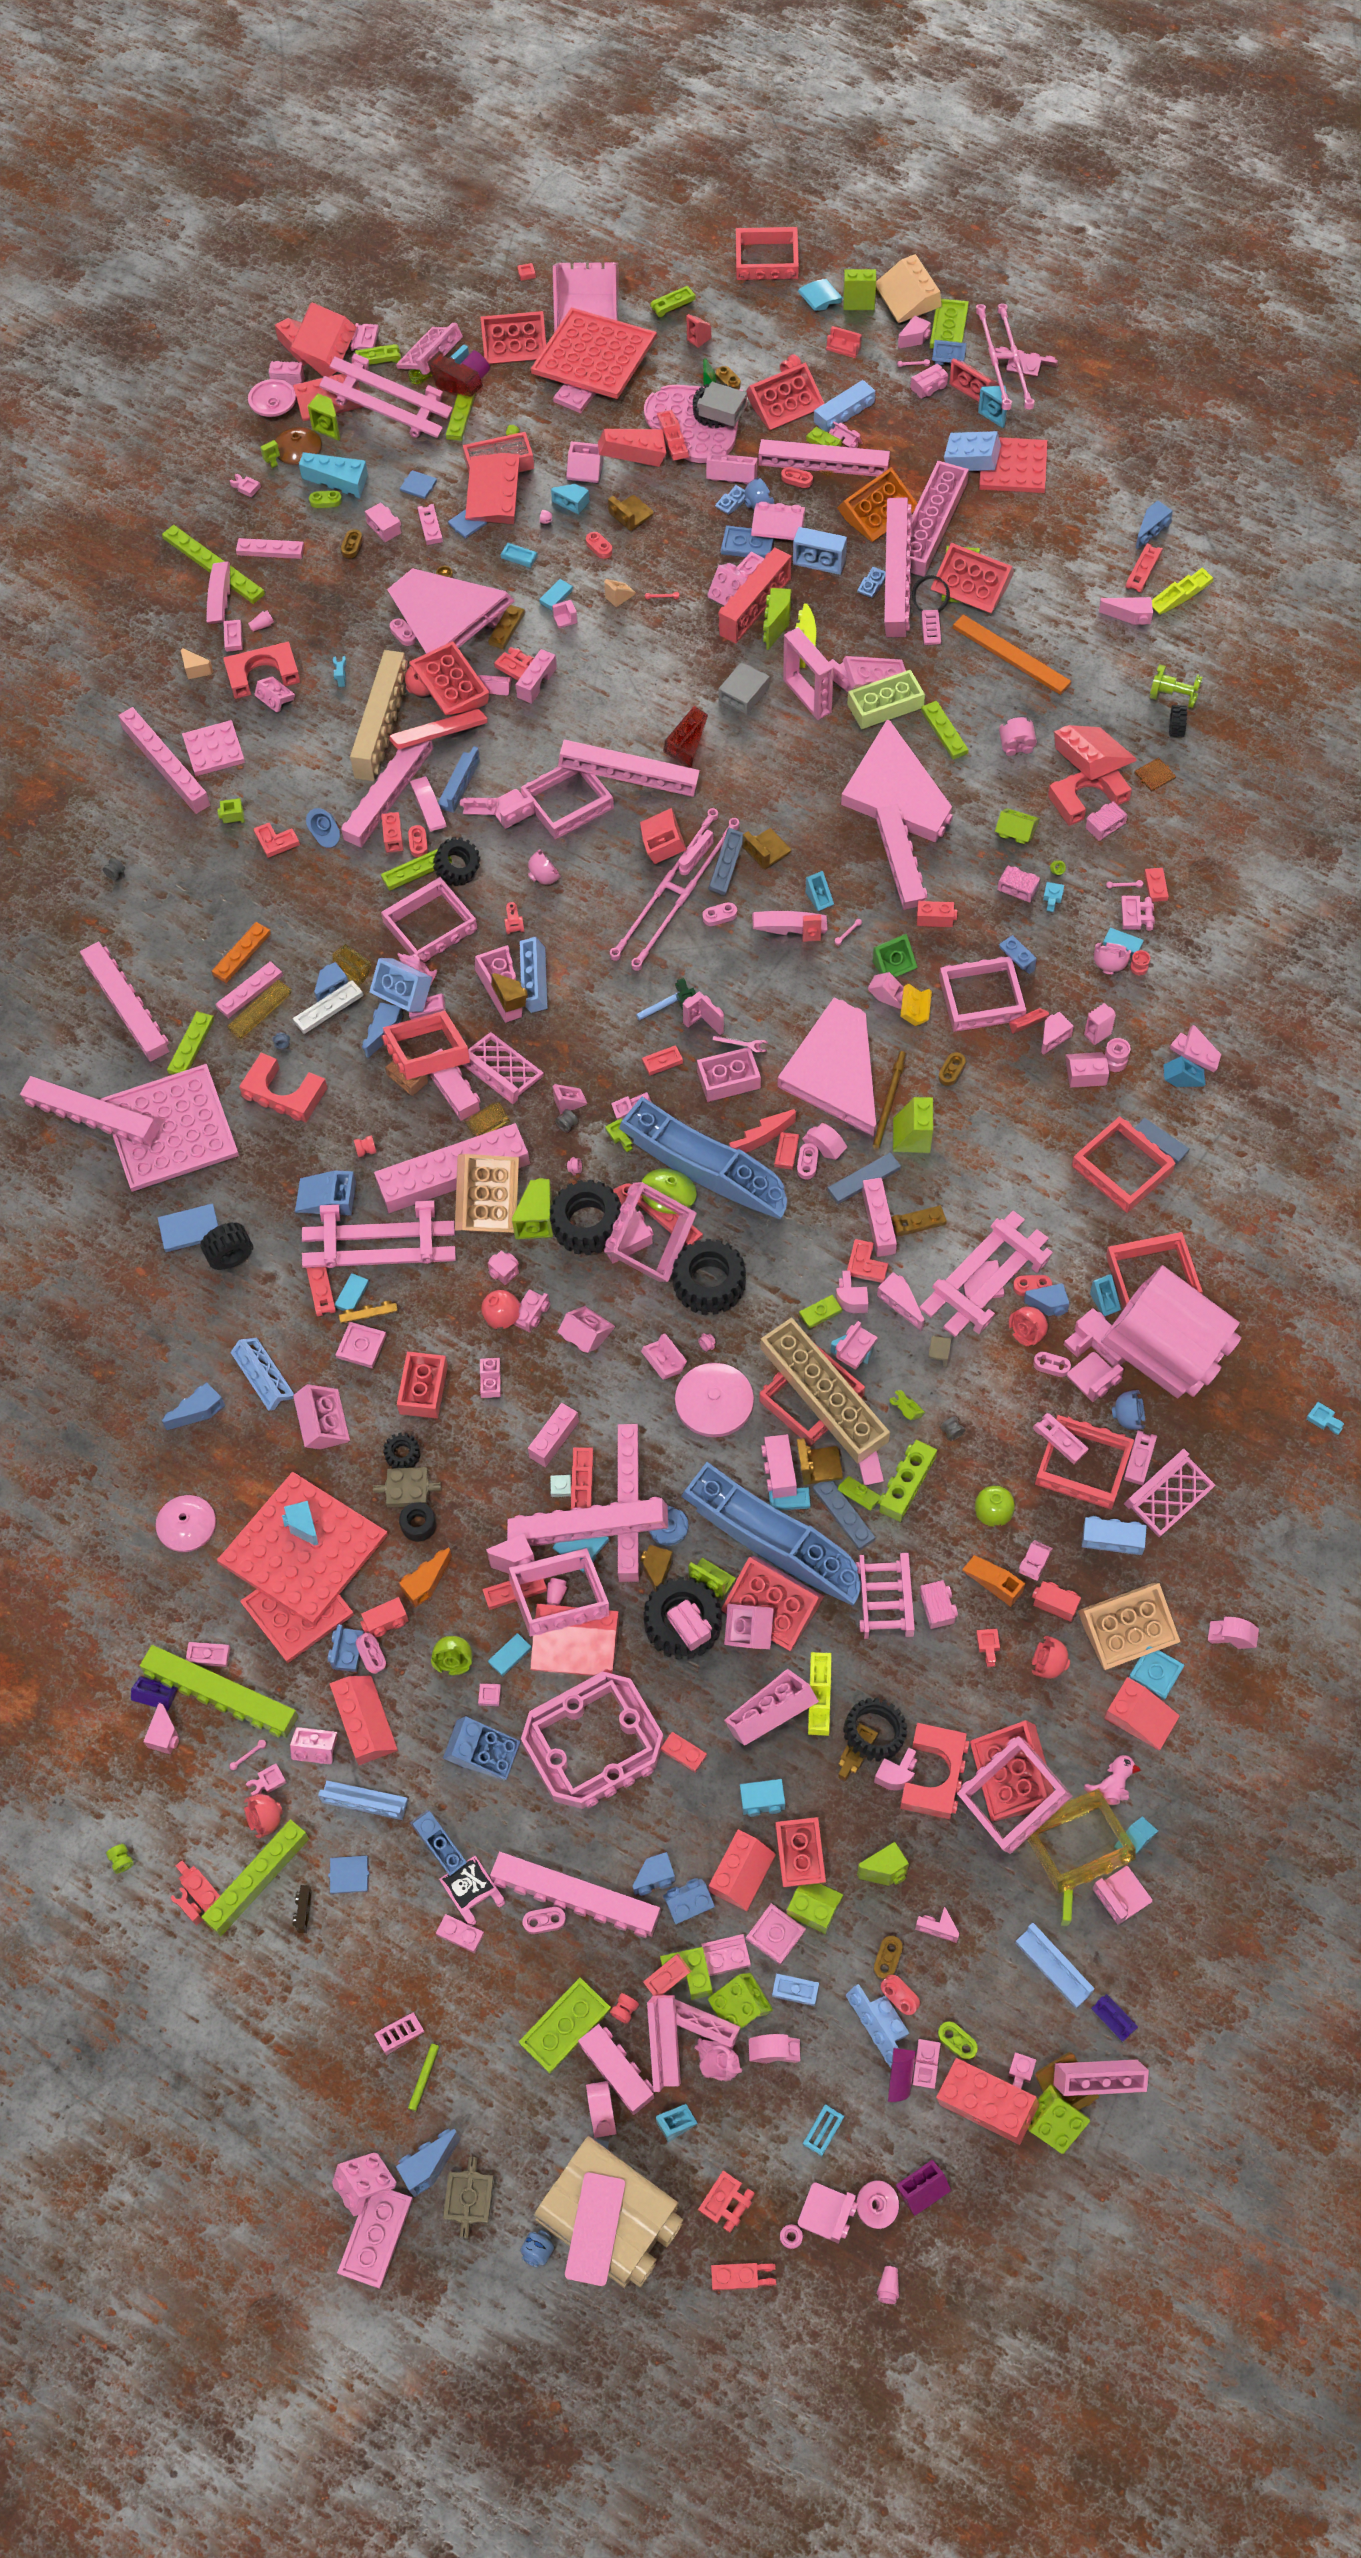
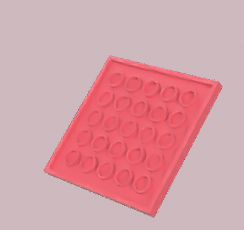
(594, 353)
(293, 1570)

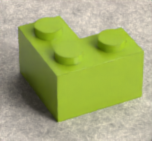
(698, 1979)

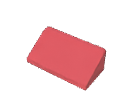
(1028, 1020)

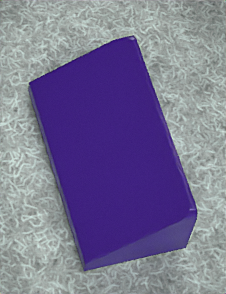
(152, 1693)

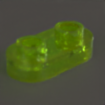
(417, 377)

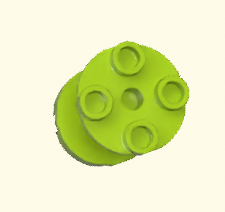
(1169, 684)

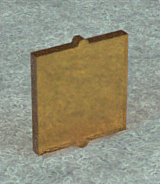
(1155, 774)

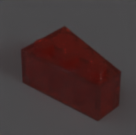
(454, 377)
(686, 737)

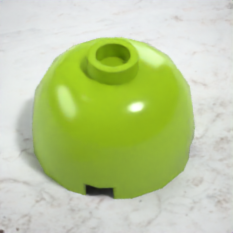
(994, 1506)
(452, 1655)

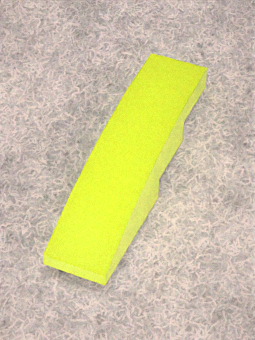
(1182, 591)
(821, 1685)

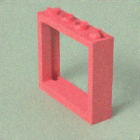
(773, 235)
(430, 1063)
(1109, 1187)
(1150, 1246)
(819, 1428)
(1077, 1489)

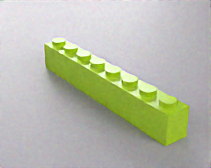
(218, 1691)

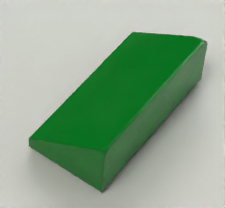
(708, 373)

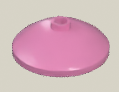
(272, 397)
(188, 1533)

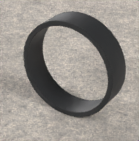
(924, 579)

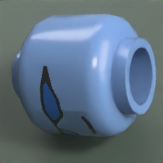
(537, 2248)

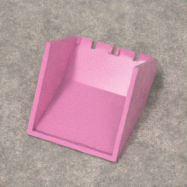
(585, 289)

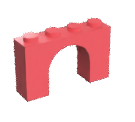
(241, 664)
(1068, 804)
(297, 1105)
(937, 1800)

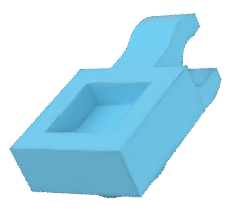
(339, 673)
(1053, 894)
(1323, 1417)

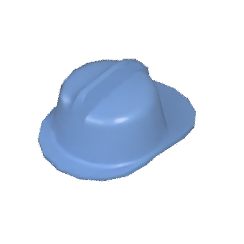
(323, 827)

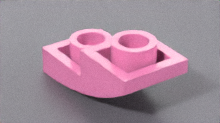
(490, 1377)

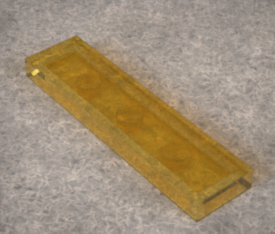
(259, 1009)

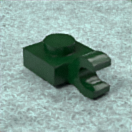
(684, 992)

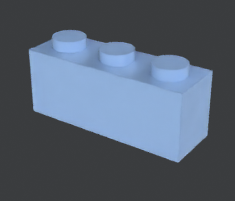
(1113, 1535)

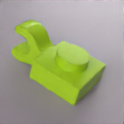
(270, 452)
(618, 1135)
(909, 1407)

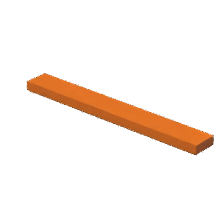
(1012, 654)

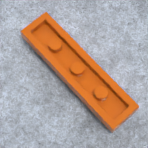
(241, 952)

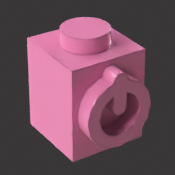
(503, 1267)

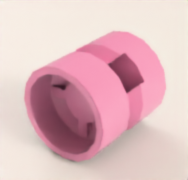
(1117, 1054)

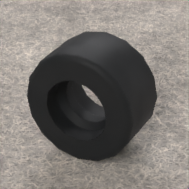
(417, 1510)

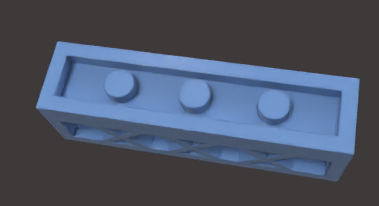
(459, 780)

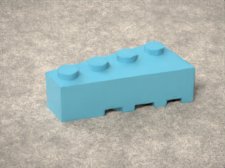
(335, 472)

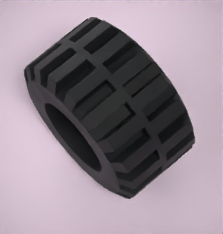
(463, 850)
(226, 1246)

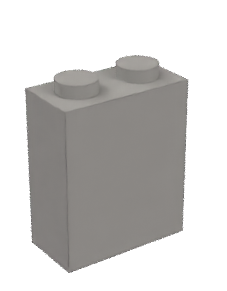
(722, 404)
(744, 687)

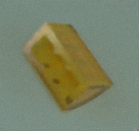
(352, 964)
(487, 1119)

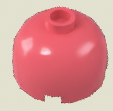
(414, 684)
(500, 1309)
(1029, 1325)
(1050, 1658)
(263, 1814)

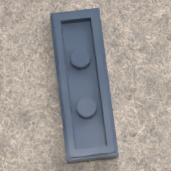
(1163, 1140)

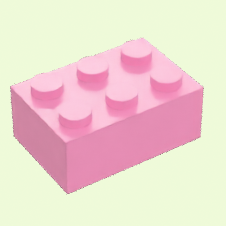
(728, 1074)

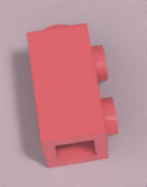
(392, 832)
(936, 914)
(1056, 1600)
(384, 1618)

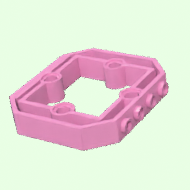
(599, 1786)

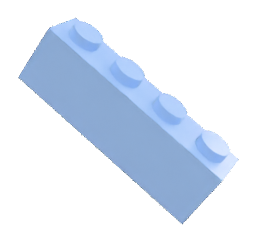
(844, 406)
(533, 973)

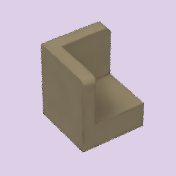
(940, 1349)

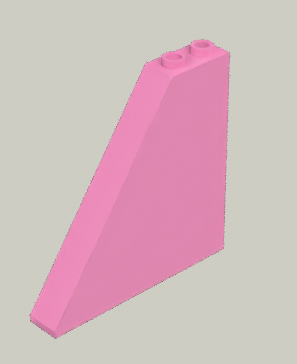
(445, 607)
(895, 776)
(835, 1067)

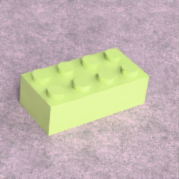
(885, 699)

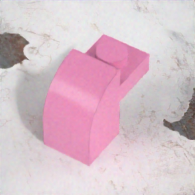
(827, 1141)
(851, 1299)
(1035, 1560)
(1234, 1631)
(894, 1776)
(774, 2048)
(601, 2109)

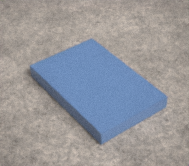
(739, 542)
(186, 1227)

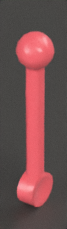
(675, 595)

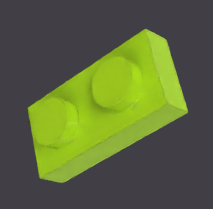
(821, 437)

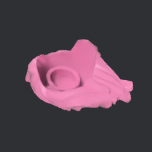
(414, 962)
(717, 2060)

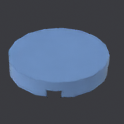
(676, 1529)

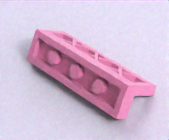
(706, 2024)
(663, 2041)

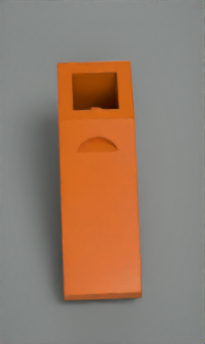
(995, 1579)
(423, 1582)

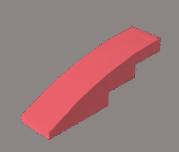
(672, 435)
(767, 1130)
(582, 1478)

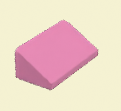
(496, 684)

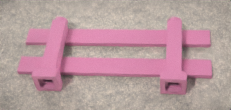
(359, 372)
(331, 1233)
(972, 1308)

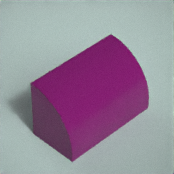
(477, 363)
(901, 2074)
(923, 2187)

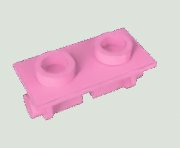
(851, 437)
(479, 806)

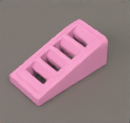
(930, 621)
(403, 2039)

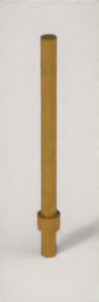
(897, 1069)

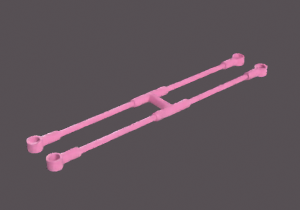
(1006, 403)
(684, 893)

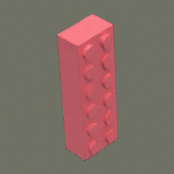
(751, 597)

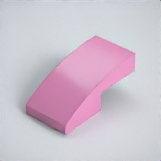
(623, 1106)
(926, 2063)

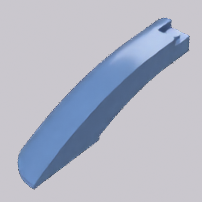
(704, 1159)
(773, 1534)

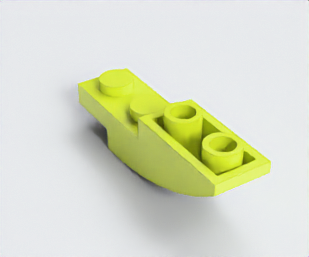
(807, 626)

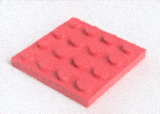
(1018, 467)
(287, 1630)

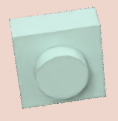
(561, 1486)

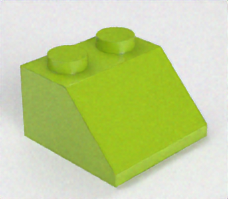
(323, 416)
(1016, 825)
(884, 1867)
(814, 1906)

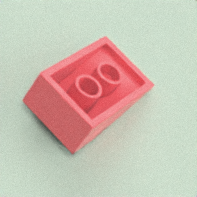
(1142, 1714)
(800, 1852)

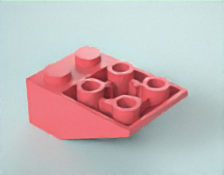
(662, 836)

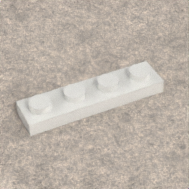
(328, 1007)

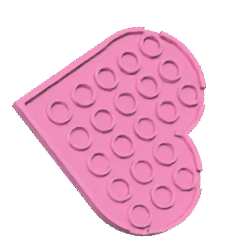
(698, 439)

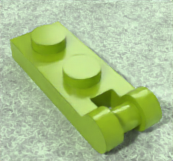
(672, 301)
(381, 354)

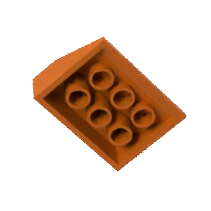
(868, 506)

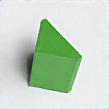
(894, 956)

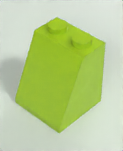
(859, 289)
(914, 1126)
(533, 1211)

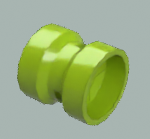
(119, 1858)

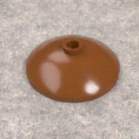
(295, 442)

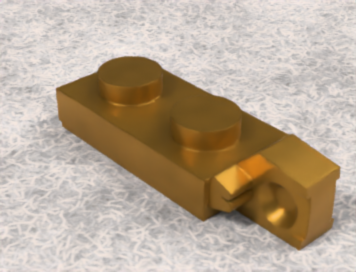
(849, 1760)

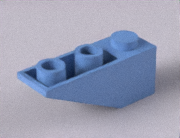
(1155, 519)
(383, 1016)
(198, 1407)
(438, 1842)

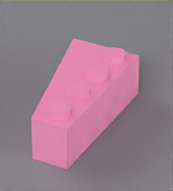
(497, 962)
(771, 1707)

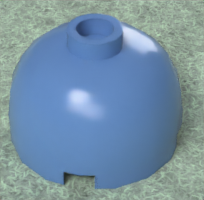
(757, 492)
(1129, 1410)

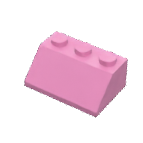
(777, 520)
(321, 1417)

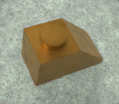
(509, 992)
(656, 1564)

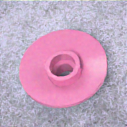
(886, 2207)

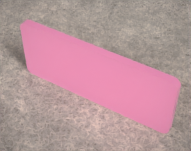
(595, 2229)

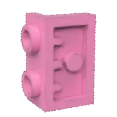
(273, 693)
(531, 1309)
(855, 1345)
(313, 1745)

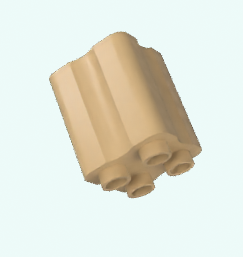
(644, 2215)

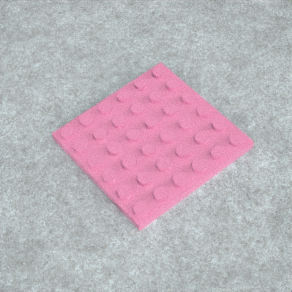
(190, 1131)

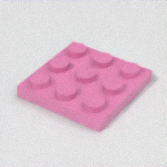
(213, 748)

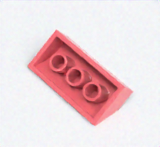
(307, 391)
(363, 1718)

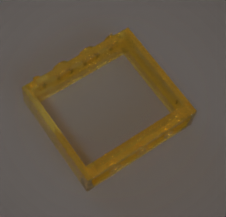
(1097, 1867)

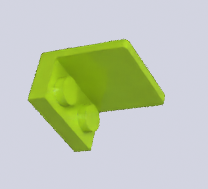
(713, 1576)
(740, 2001)
(1057, 2120)

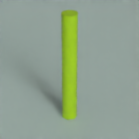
(423, 2077)

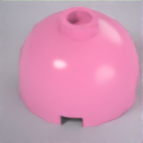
(542, 869)
(1111, 957)

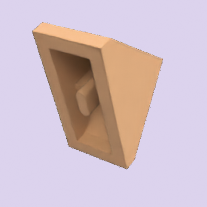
(617, 592)
(196, 665)

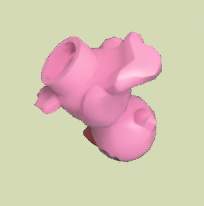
(1114, 1786)

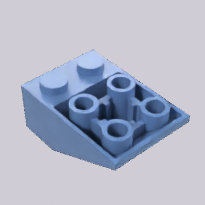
(326, 1189)
(481, 1748)
(426, 2165)

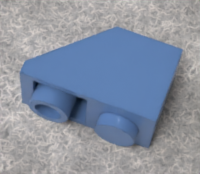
(653, 1874)

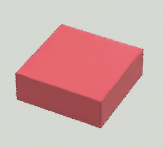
(526, 271)

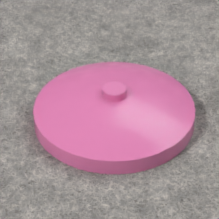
(714, 1400)

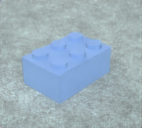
(973, 450)
(819, 550)
(400, 984)

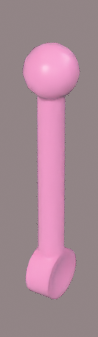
(926, 362)
(1138, 884)
(838, 941)
(261, 1745)

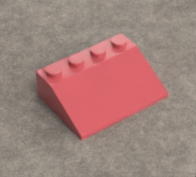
(513, 337)
(322, 338)
(785, 396)
(493, 488)
(973, 578)
(450, 680)
(1091, 750)
(770, 1587)
(577, 1648)
(1019, 1784)

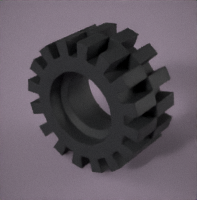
(1178, 721)
(395, 1442)

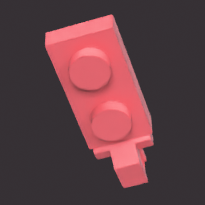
(197, 1886)

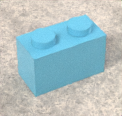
(762, 1797)

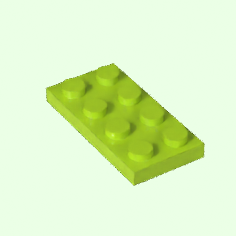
(949, 321)
(564, 2025)

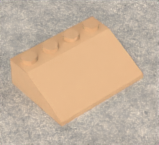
(908, 289)
(486, 1193)
(1129, 1624)

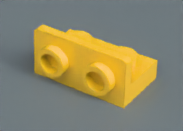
(915, 1005)

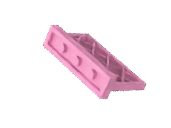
(435, 340)
(488, 1074)
(1158, 1480)

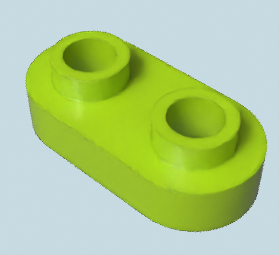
(325, 499)
(959, 2039)

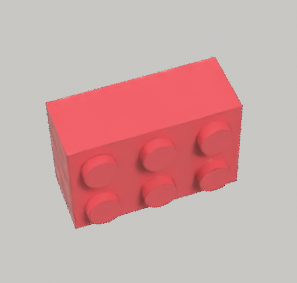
(422, 1385)

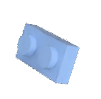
(795, 1989)

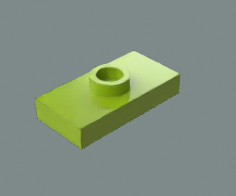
(820, 1311)
(859, 1493)

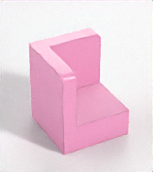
(564, 614)
(1079, 1341)

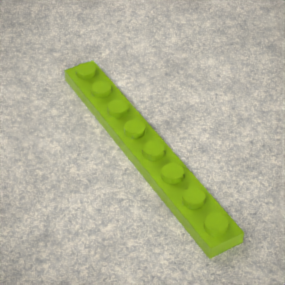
(206, 559)

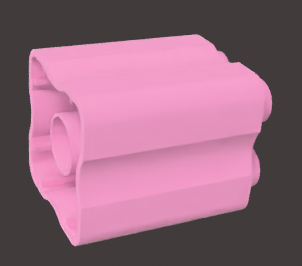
(1173, 1334)

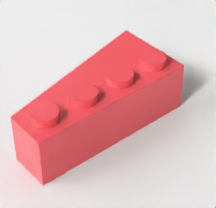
(633, 445)

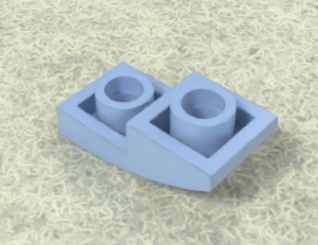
(732, 501)
(872, 583)

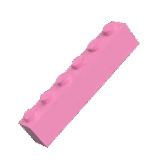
(900, 856)

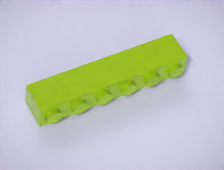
(255, 1878)

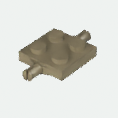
(406, 1486)
(468, 2197)

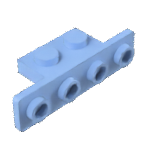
(879, 2020)

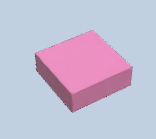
(489, 1695)

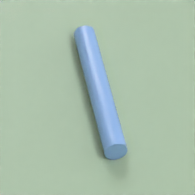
(660, 1005)

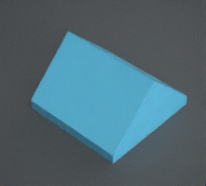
(991, 405)

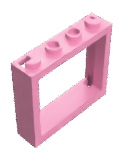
(818, 700)
(577, 817)
(416, 901)
(987, 1017)
(676, 1240)
(551, 1567)
(1034, 1819)

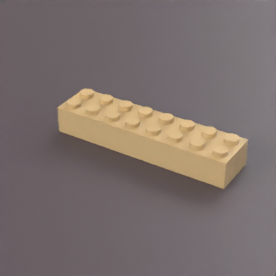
(379, 716)
(825, 1390)

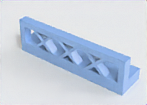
(258, 1372)
(363, 1800)
(1054, 1966)

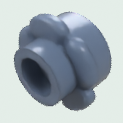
(281, 1040)

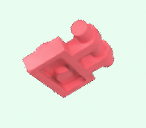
(511, 665)
(720, 2197)

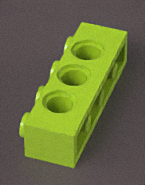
(895, 1507)

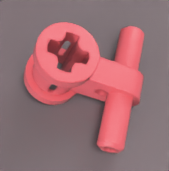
(513, 919)

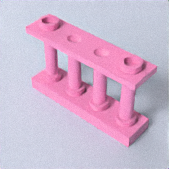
(902, 1585)

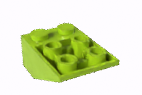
(777, 615)

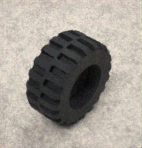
(582, 1196)
(709, 1255)
(673, 1594)

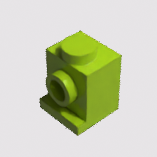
(231, 811)

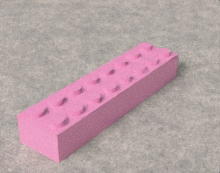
(934, 513)
(898, 567)
(437, 1171)

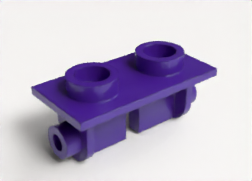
(1114, 2017)

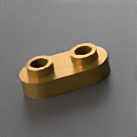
(727, 376)
(351, 543)
(951, 1070)
(888, 1958)

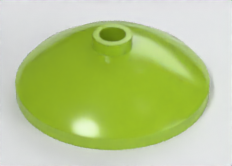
(672, 1184)

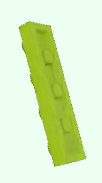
(459, 417)
(944, 730)
(410, 871)
(191, 1043)

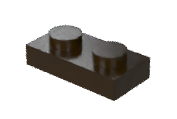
(303, 1900)

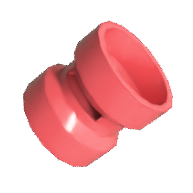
(792, 361)
(1140, 962)
(365, 1146)
(624, 2008)

